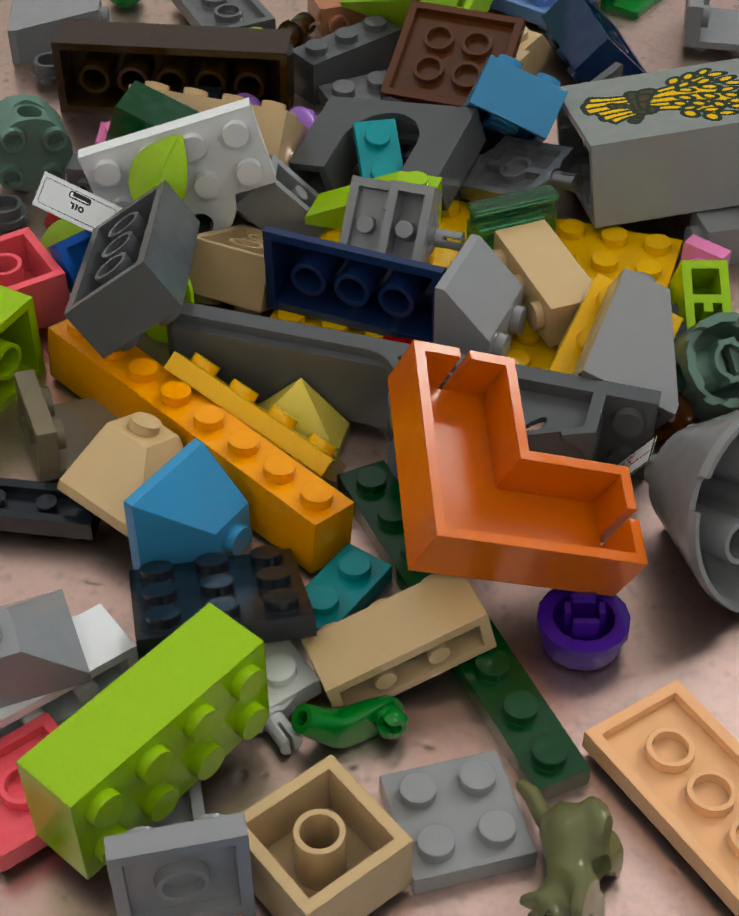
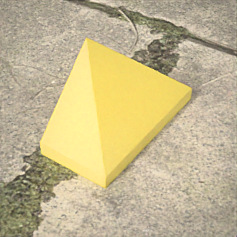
(312, 413)

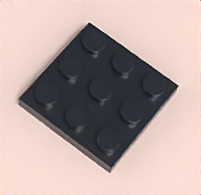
(254, 589)

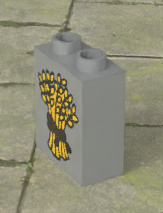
(655, 142)

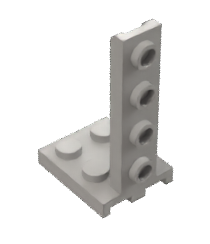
(183, 864)

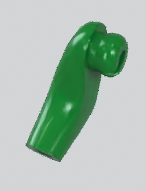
(351, 723)

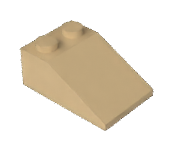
(230, 269)

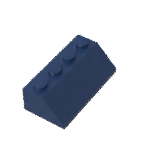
(350, 285)

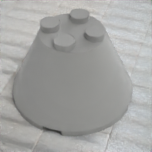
(698, 501)

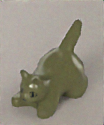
(577, 854)

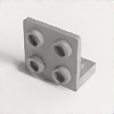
(710, 27)

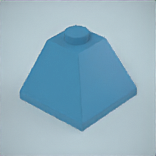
(187, 511)

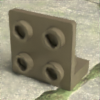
(55, 431)

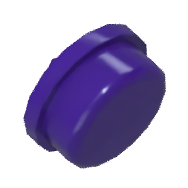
(582, 628)

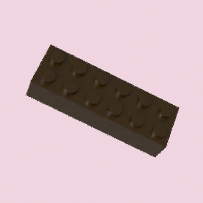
(102, 58)

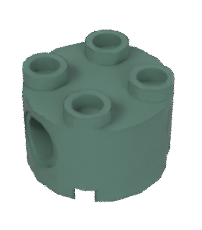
(31, 142)
(710, 365)

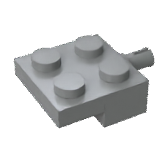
(396, 219)

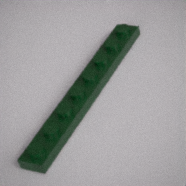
(493, 680)

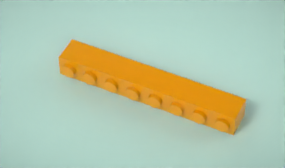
(284, 497)

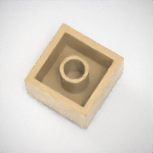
(325, 846)

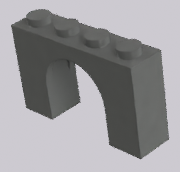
(443, 137)

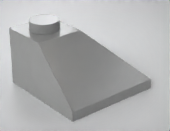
(39, 649)

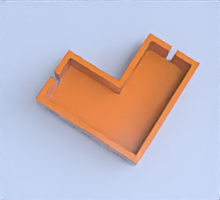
(487, 503)

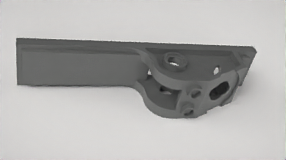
(352, 370)

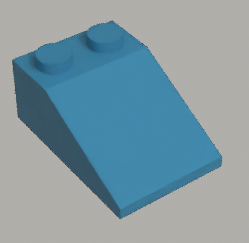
(515, 100)

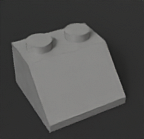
(478, 302)

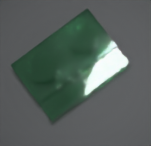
(510, 211)

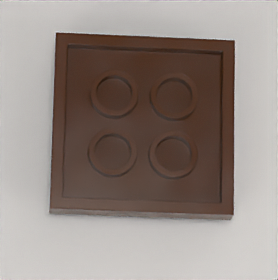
(445, 52)

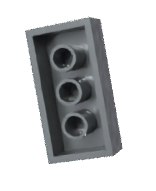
(134, 271)

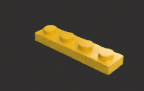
(273, 425)

